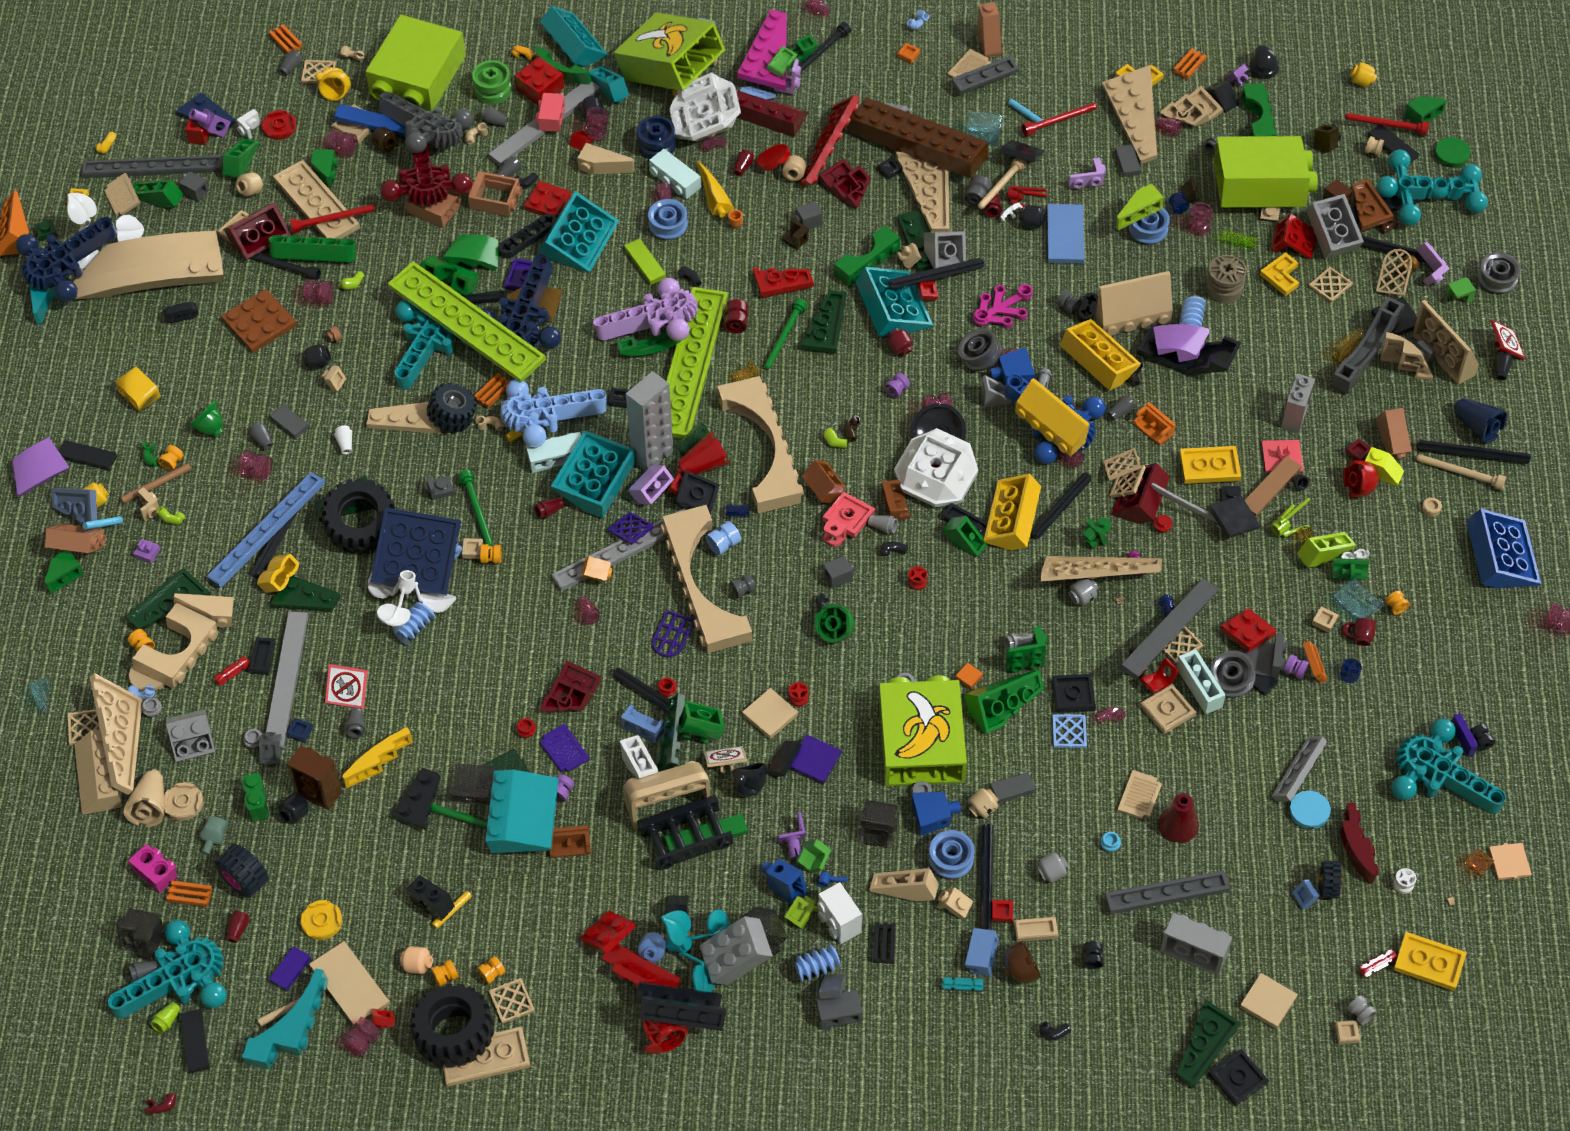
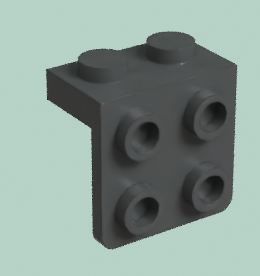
(1268, 657)

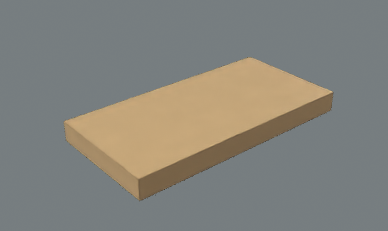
(350, 983)
(504, 1055)

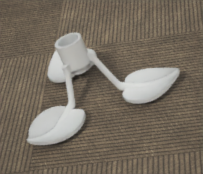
(80, 210)
(398, 616)

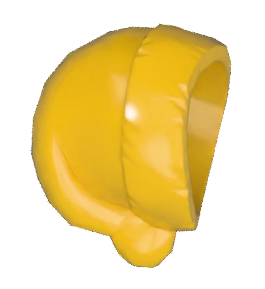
(333, 83)

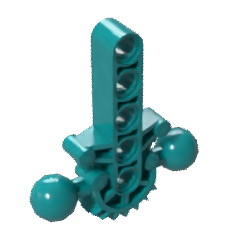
(426, 337)
(1419, 747)
(202, 951)

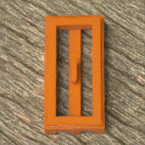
(281, 31)
(1196, 55)
(490, 388)
(1315, 661)
(194, 893)

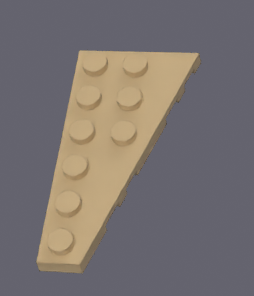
(1133, 105)
(930, 189)
(1093, 567)
(119, 726)

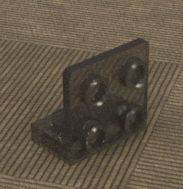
(472, 784)

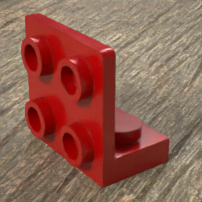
(1295, 234)

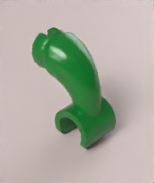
(147, 457)

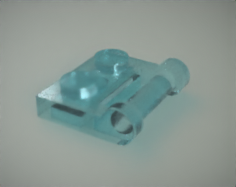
(1354, 604)

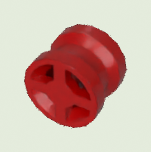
(917, 573)
(801, 690)

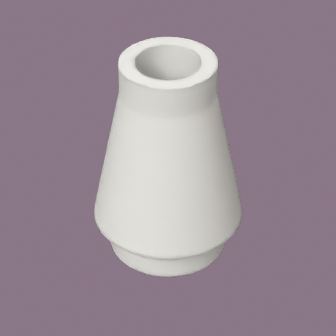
(344, 439)

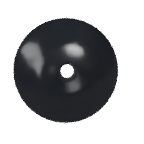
(941, 417)

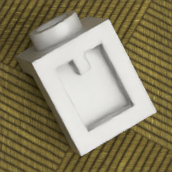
(248, 122)

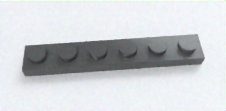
(1167, 892)

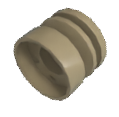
(1226, 279)

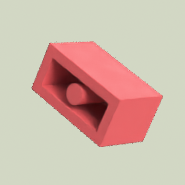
(551, 112)

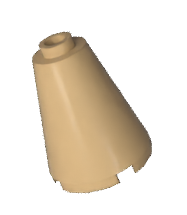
(146, 801)

